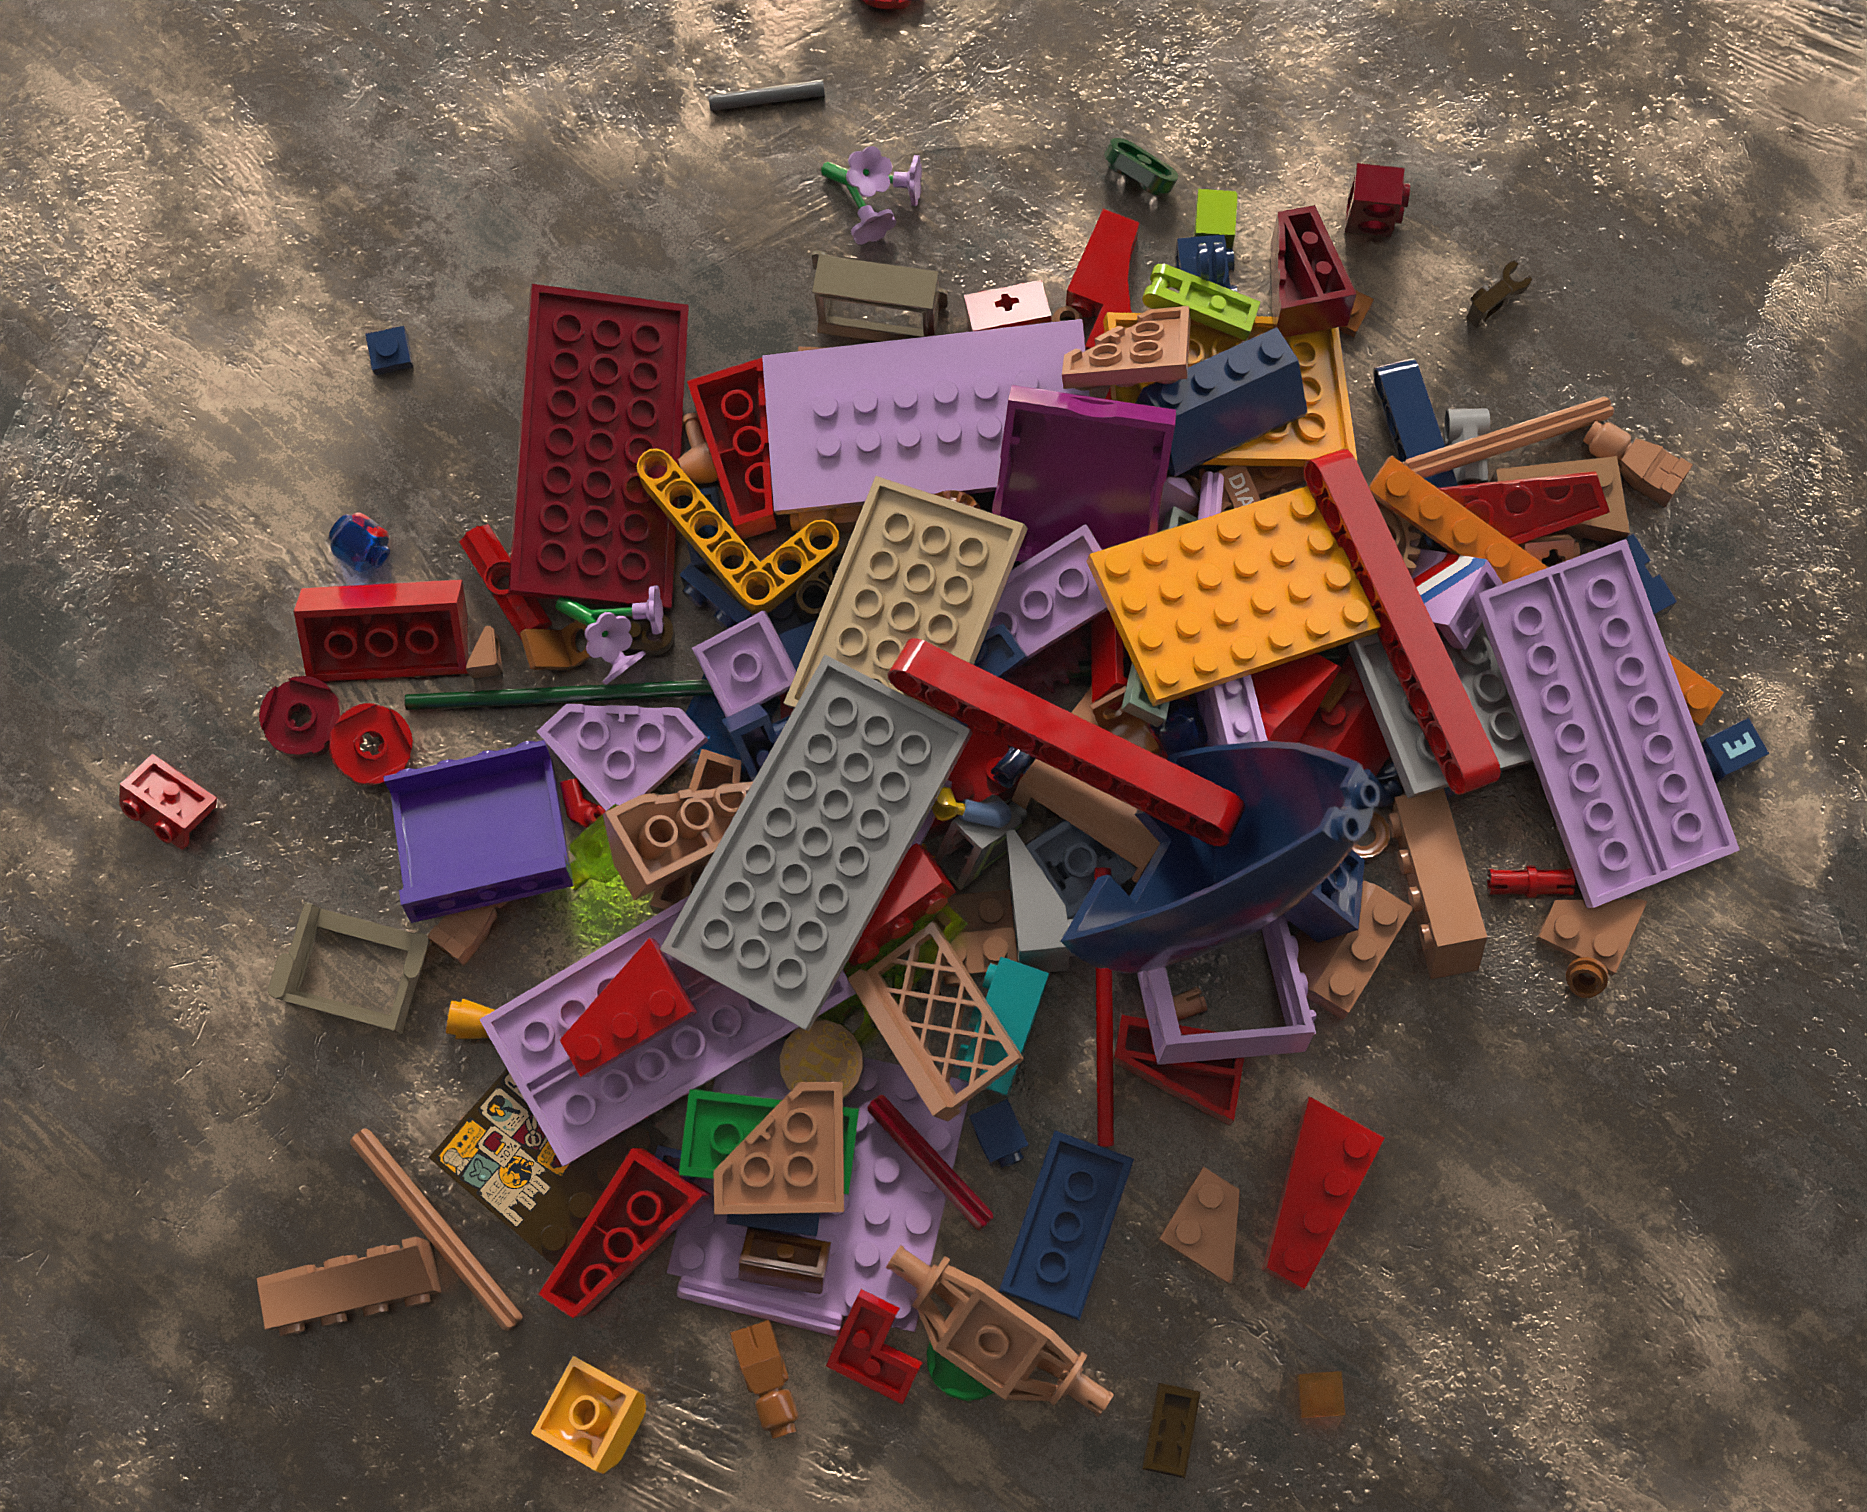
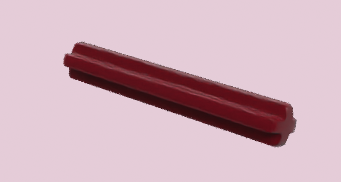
(930, 1162)

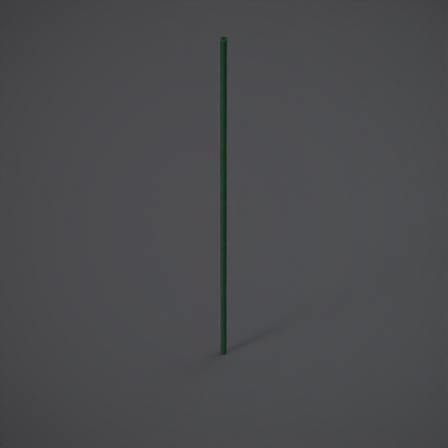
(619, 691)

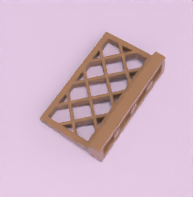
(905, 1041)

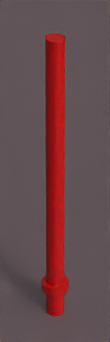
(1104, 1048)

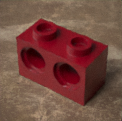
(1376, 200)

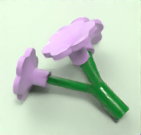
(871, 175)
(610, 633)

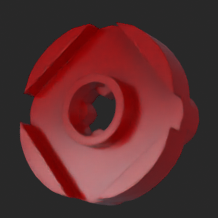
(376, 721)

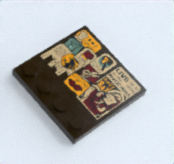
(515, 1174)

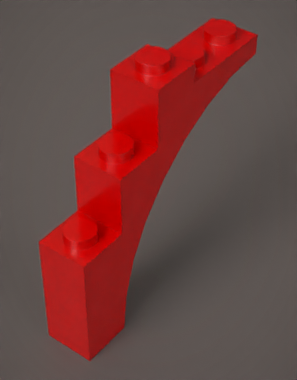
(1102, 272)

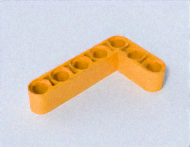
(727, 542)

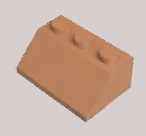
(1343, 965)

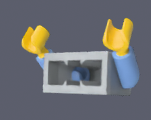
(975, 836)

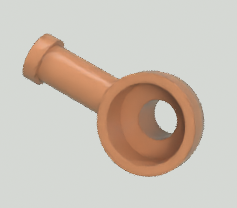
(697, 461)

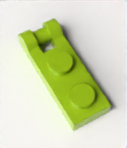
(1207, 301)

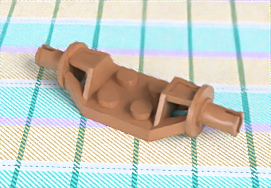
(995, 1337)

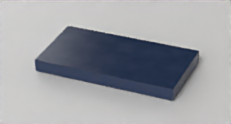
(1066, 1225)

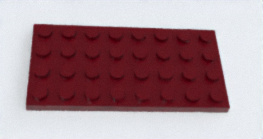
(594, 398)

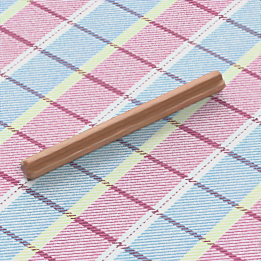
(1511, 438)
(436, 1229)

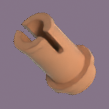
(1189, 1003)

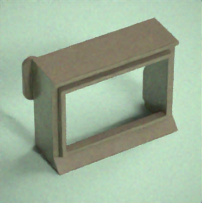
(875, 286)
(291, 967)

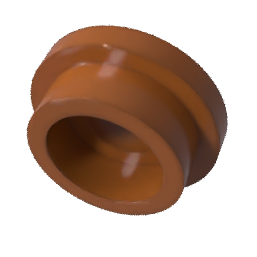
(1584, 986)

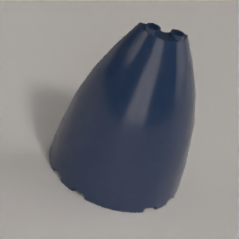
(1195, 897)

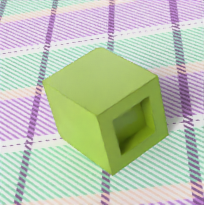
(1216, 214)

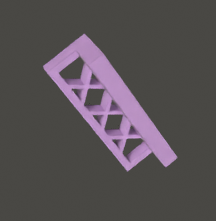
(1231, 713)

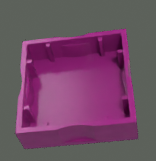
(1081, 464)

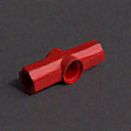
(494, 563)

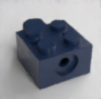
(1334, 904)

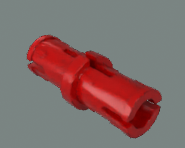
(1530, 882)

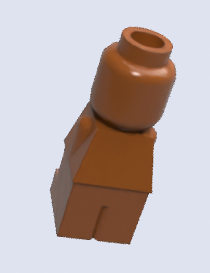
(765, 1376)

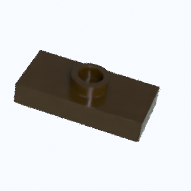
(1171, 1430)

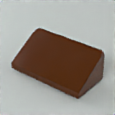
(784, 1261)

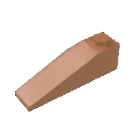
(669, 834)

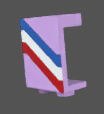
(1448, 588)

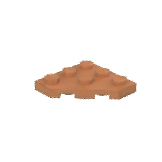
(1142, 353)
(789, 1158)

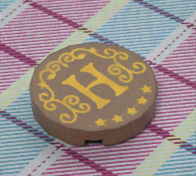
(822, 1055)

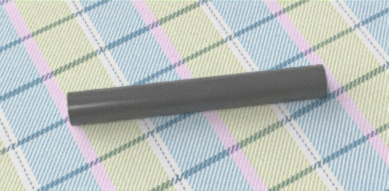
(766, 95)

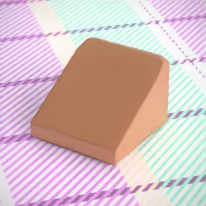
(486, 656)

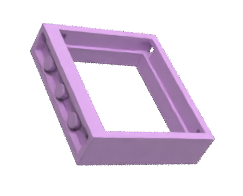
(1292, 993)

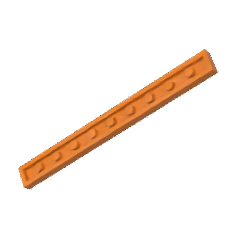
(1470, 536)

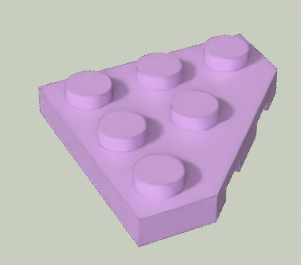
(621, 748)

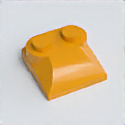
(591, 1416)

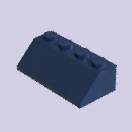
(1230, 399)

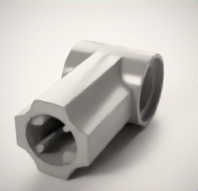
(1462, 426)

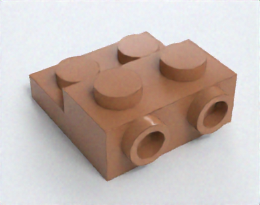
(985, 936)

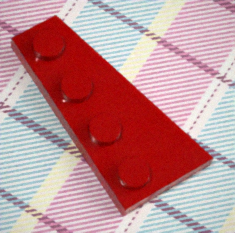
(1533, 505)

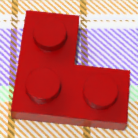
(865, 1356)

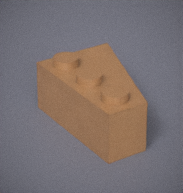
(1605, 528)

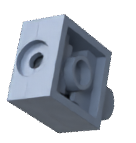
(1070, 861)

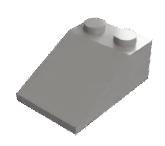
(1036, 911)

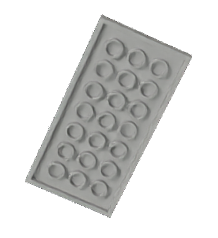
(816, 842)

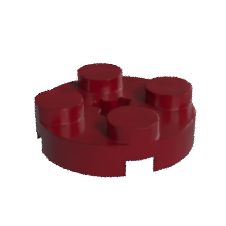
(290, 698)

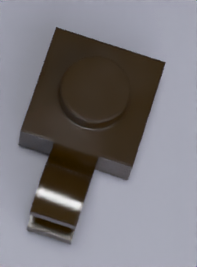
(1490, 300)

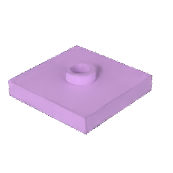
(746, 664)

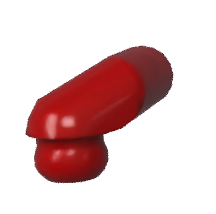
(576, 806)

